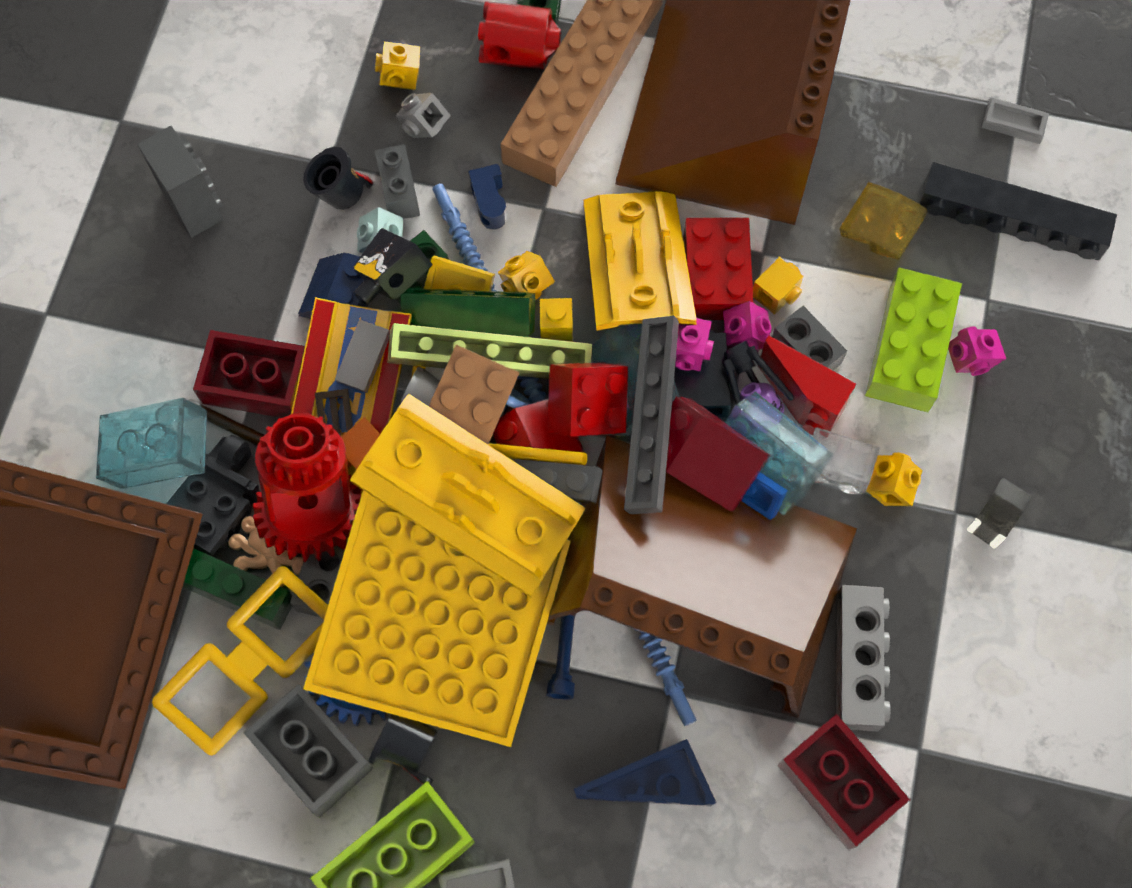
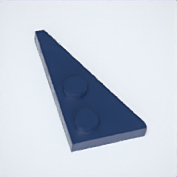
(660, 778)

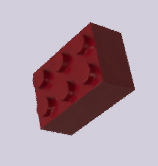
(249, 374)
(843, 782)

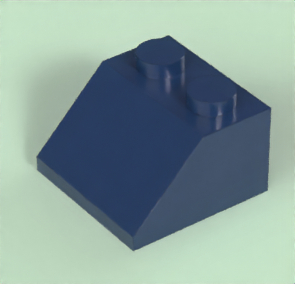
(333, 281)

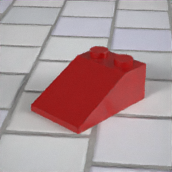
(817, 390)

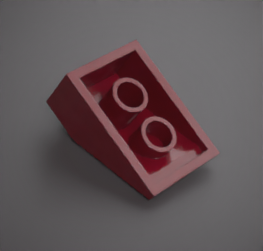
(711, 454)

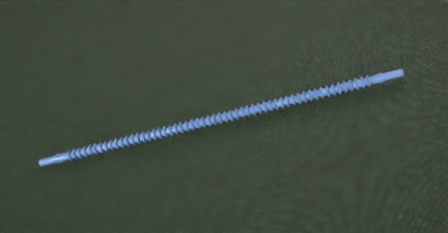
(471, 258)

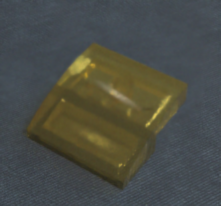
(883, 220)

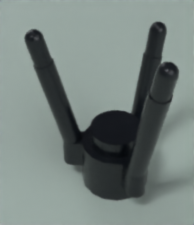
(741, 359)

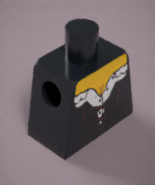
(389, 267)

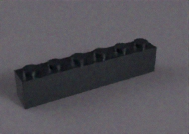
(1017, 211)

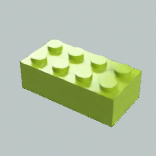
(913, 340)
(401, 848)

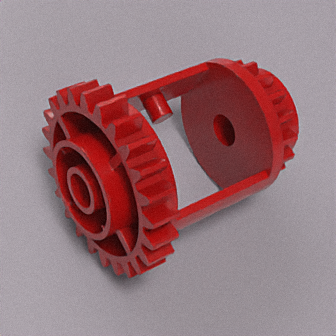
(304, 488)

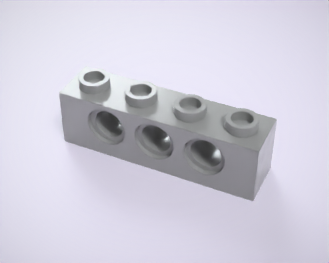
(871, 605)

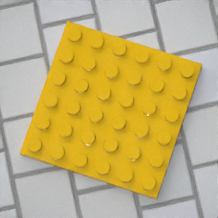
(428, 630)

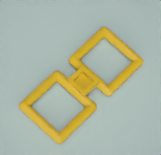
(242, 663)

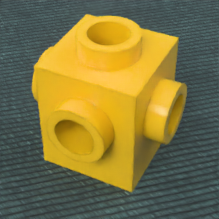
(398, 65)
(525, 274)
(895, 480)

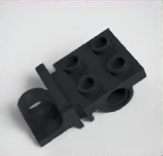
(219, 494)

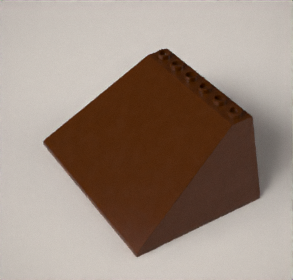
(735, 103)
(708, 576)
(83, 620)

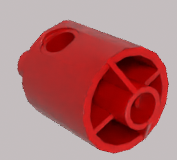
(517, 35)

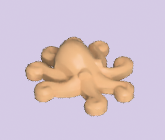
(256, 546)

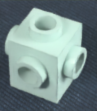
(372, 222)

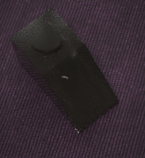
(999, 513)

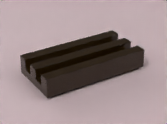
(331, 395)

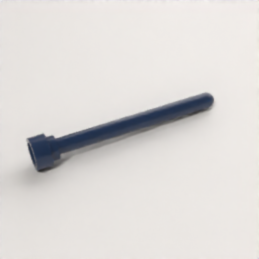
(561, 682)

